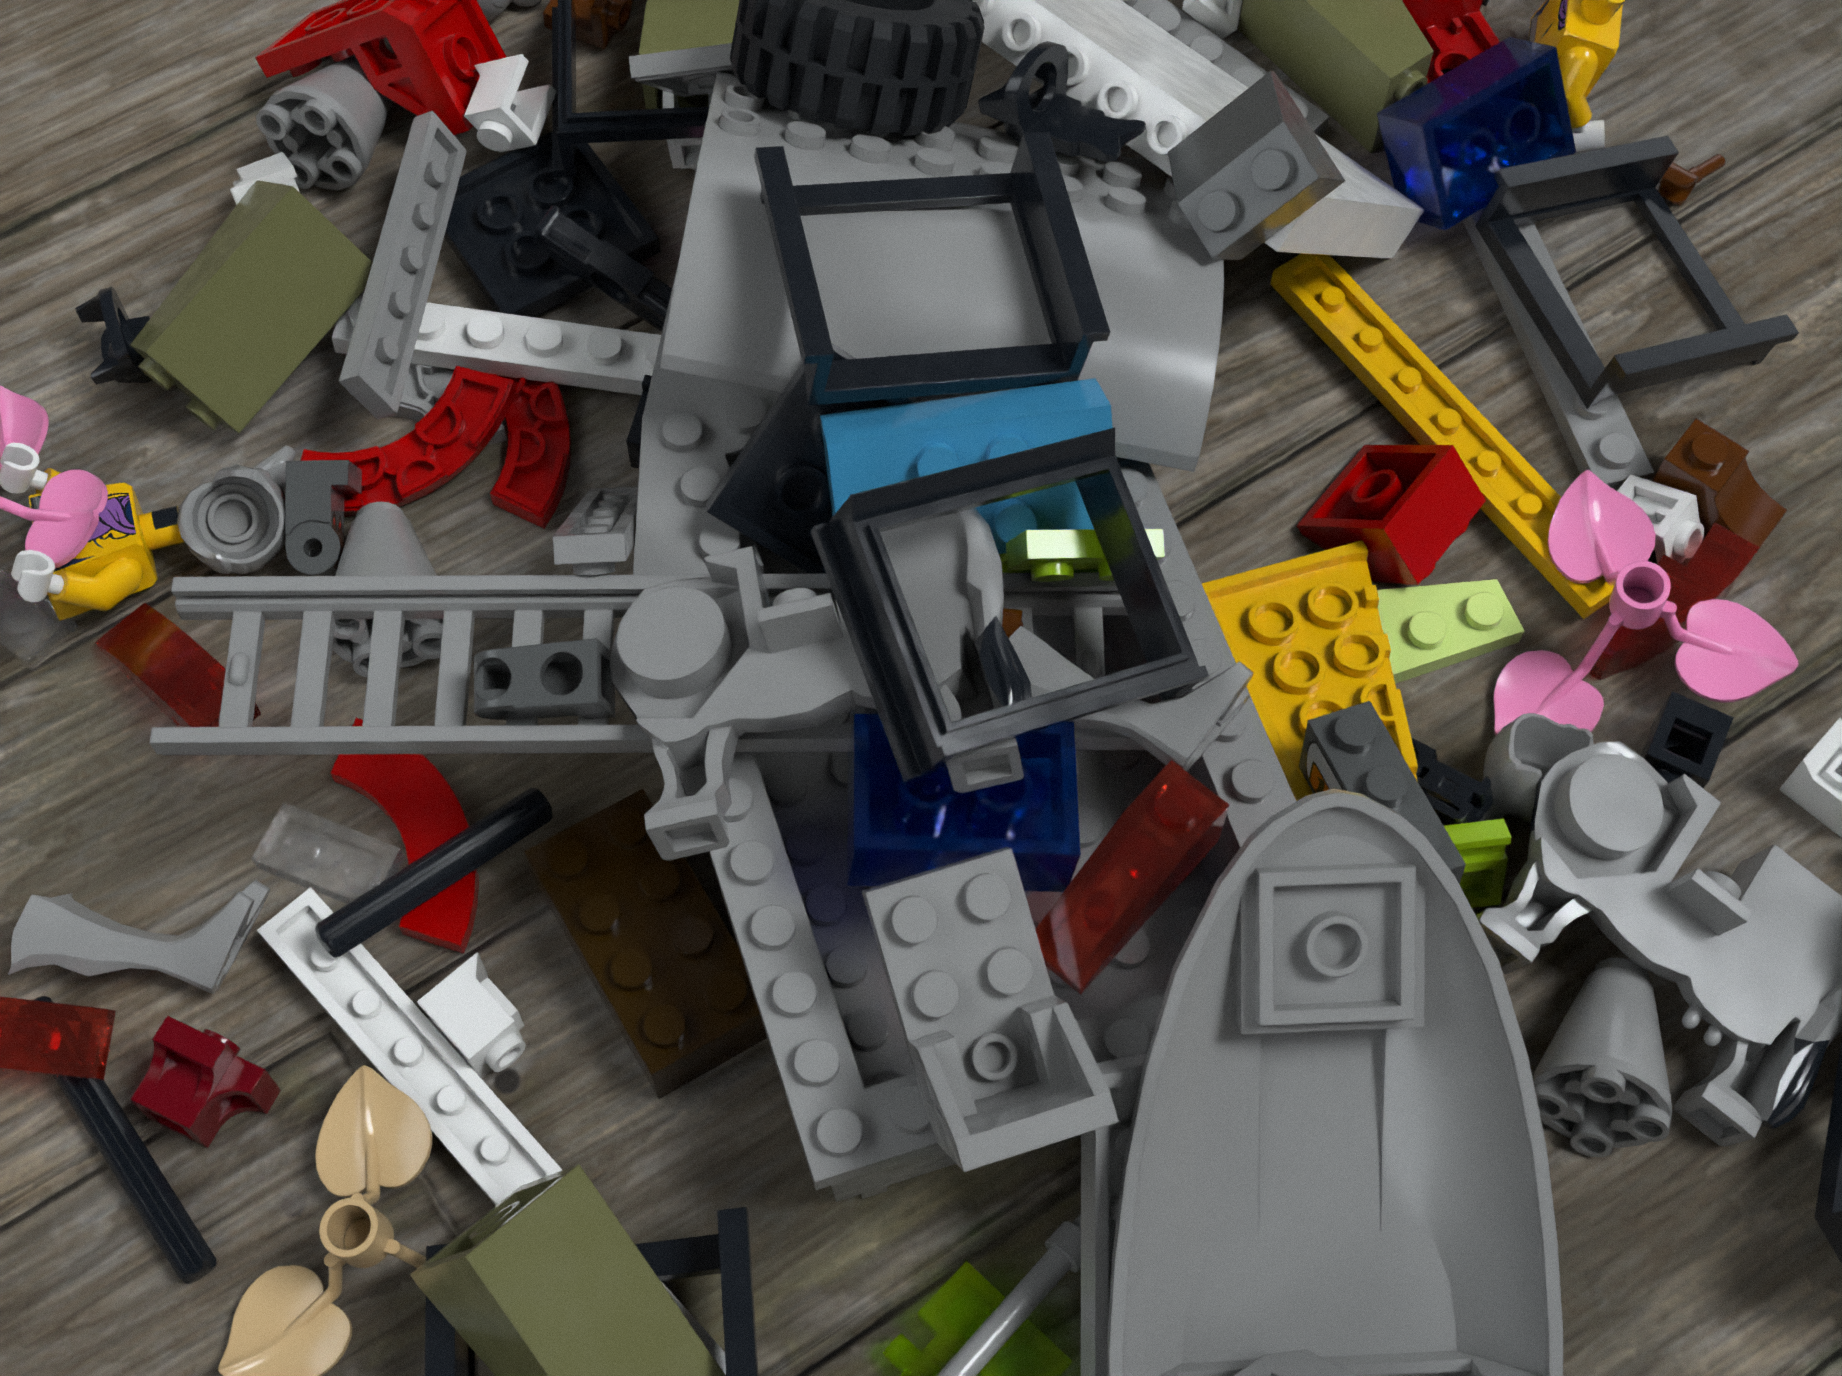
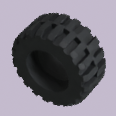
(861, 60)

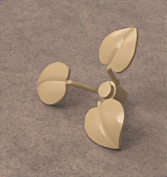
(286, 1315)

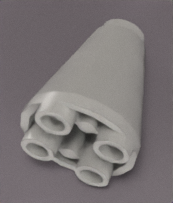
(326, 124)
(384, 545)
(1607, 1065)

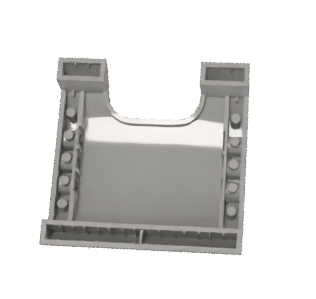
(943, 272)

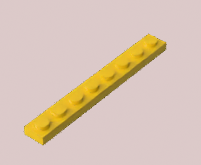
(1431, 410)

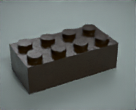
(649, 944)

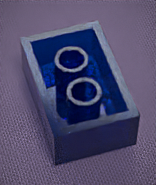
(1472, 121)
(926, 824)

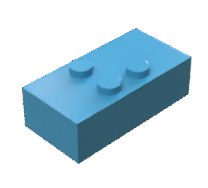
(932, 436)

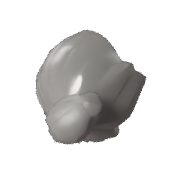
(239, 516)
(1522, 757)

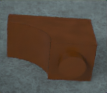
(1719, 476)

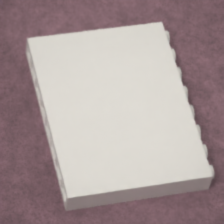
(1147, 75)

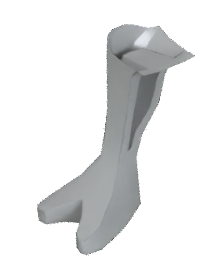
(1167, 729)
(90, 944)

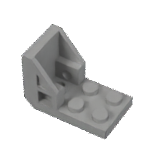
(979, 1013)

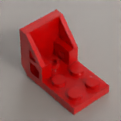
(432, 45)

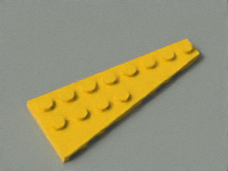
(1313, 647)

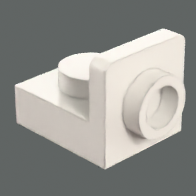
(1672, 515)

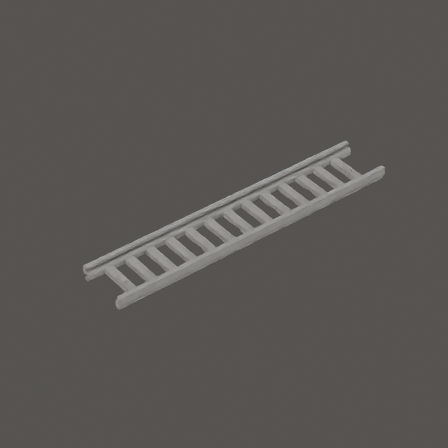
(529, 601)

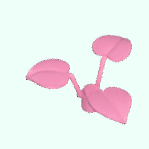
(68, 501)
(1600, 532)

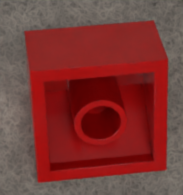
(1402, 505)

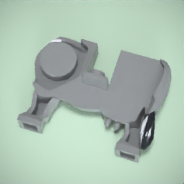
(717, 662)
(1745, 950)

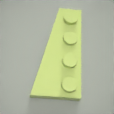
(1445, 624)

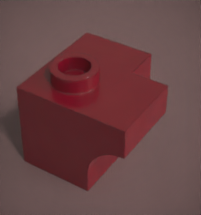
(200, 1082)

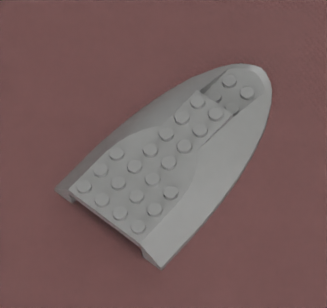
(1336, 1125)

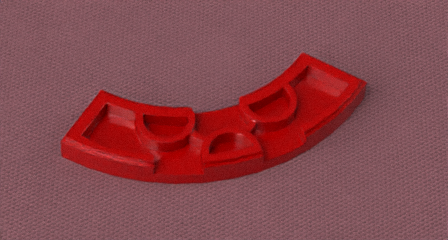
(437, 447)
(536, 453)
(426, 816)

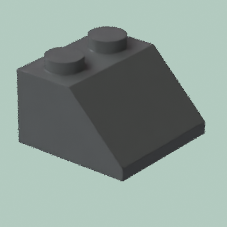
(1250, 170)

